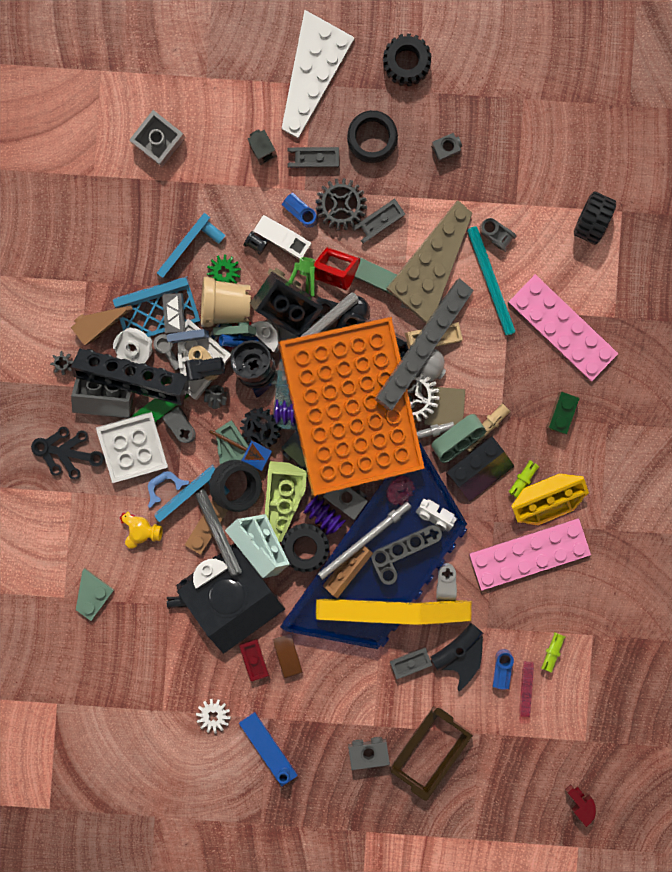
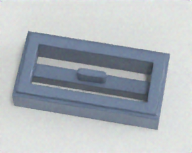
(187, 336)

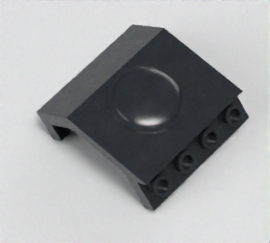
(229, 605)

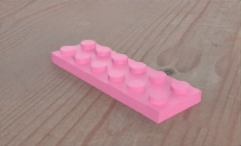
(563, 328)
(530, 554)

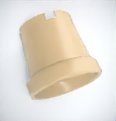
(224, 302)

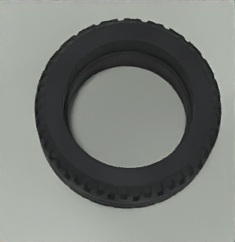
(372, 116)
(252, 490)

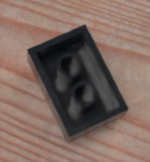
(286, 305)

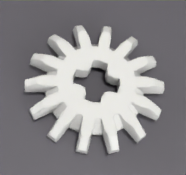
(221, 716)

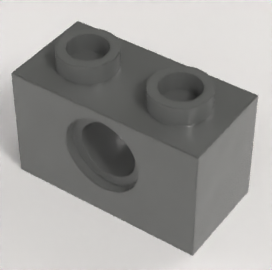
(351, 508)
(360, 761)

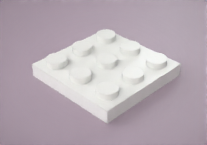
(132, 447)

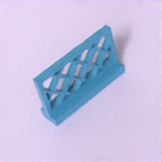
(152, 293)

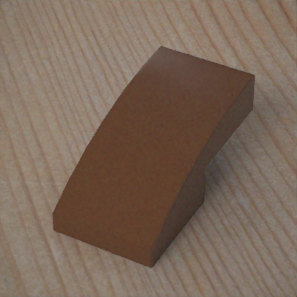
(287, 656)

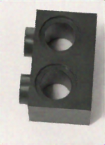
(262, 146)

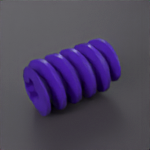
(284, 412)
(323, 515)

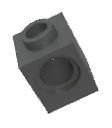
(440, 153)

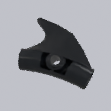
(467, 661)

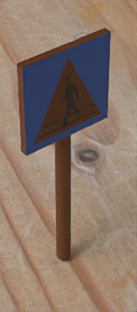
(255, 453)

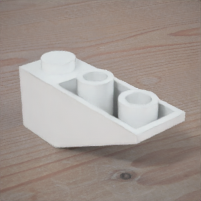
(283, 237)

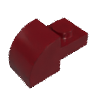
(585, 807)

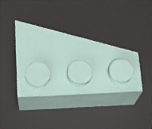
(259, 544)

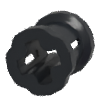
(259, 244)

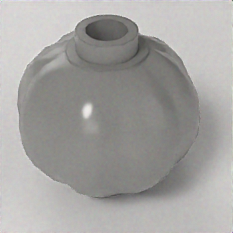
(433, 366)

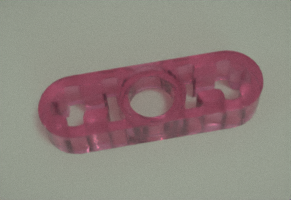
(526, 689)

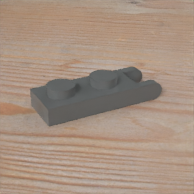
(314, 157)
(380, 220)

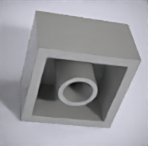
(157, 138)

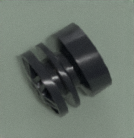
(249, 356)

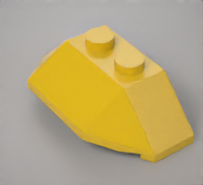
(549, 499)

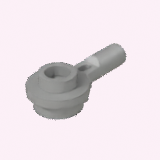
(162, 346)

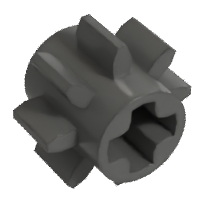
(59, 359)
(215, 396)

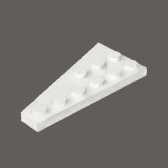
(316, 61)

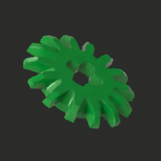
(228, 265)

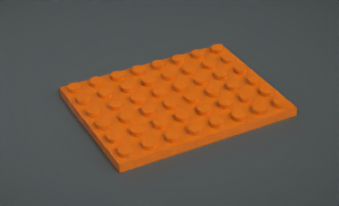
(340, 424)

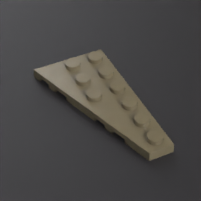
(426, 273)

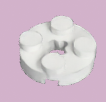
(135, 337)

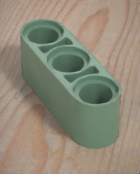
(374, 275)
(458, 438)

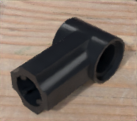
(198, 368)

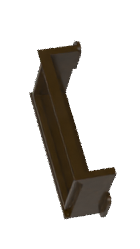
(418, 789)

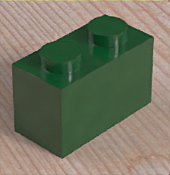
(562, 412)

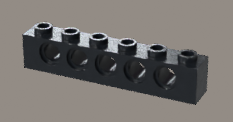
(174, 393)

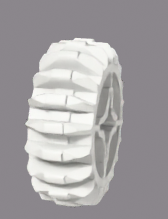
(429, 402)

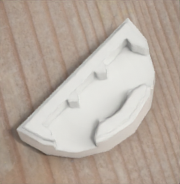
(268, 334)
(207, 571)

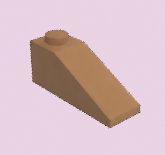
(92, 326)

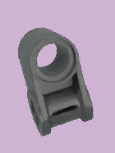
(498, 234)
(178, 422)

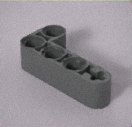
(407, 550)

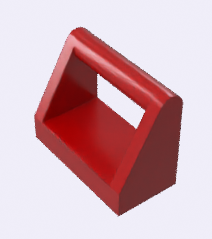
(332, 275)

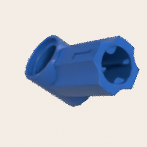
(299, 210)
(502, 671)

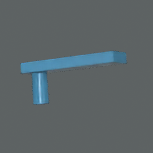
(202, 224)
(186, 493)

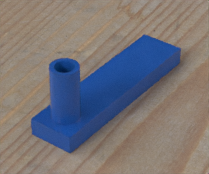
(268, 749)

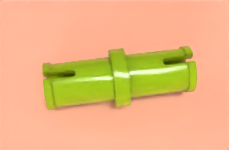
(524, 478)
(553, 652)

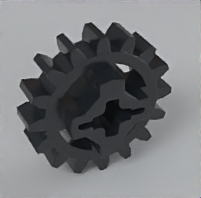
(259, 418)

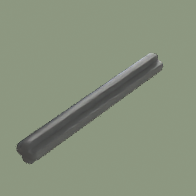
(218, 532)

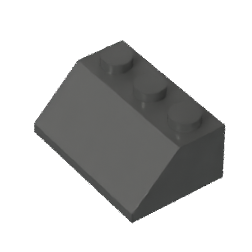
(100, 399)

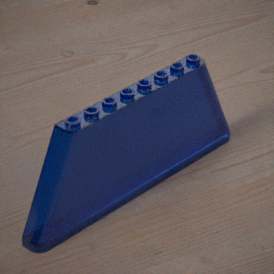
(411, 570)

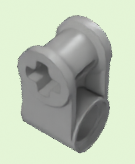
(446, 585)

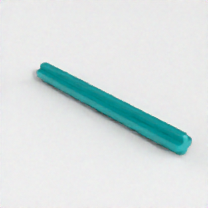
(491, 280)

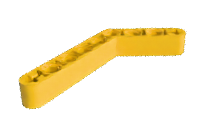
(394, 611)

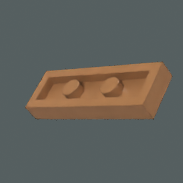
(202, 534)
(346, 572)

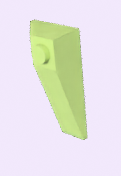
(284, 491)

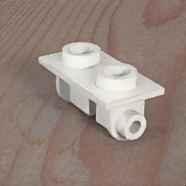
(443, 520)

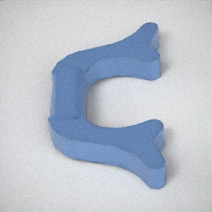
(160, 478)

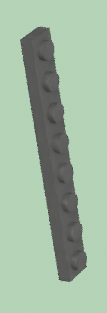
(424, 344)

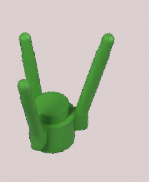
(306, 268)

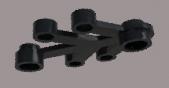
(64, 452)

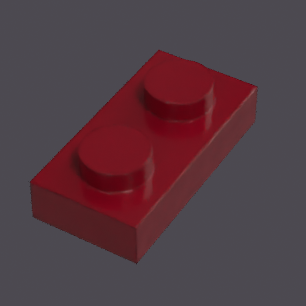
(254, 660)

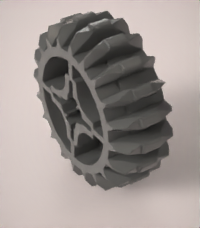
(334, 211)

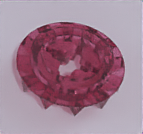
(400, 483)

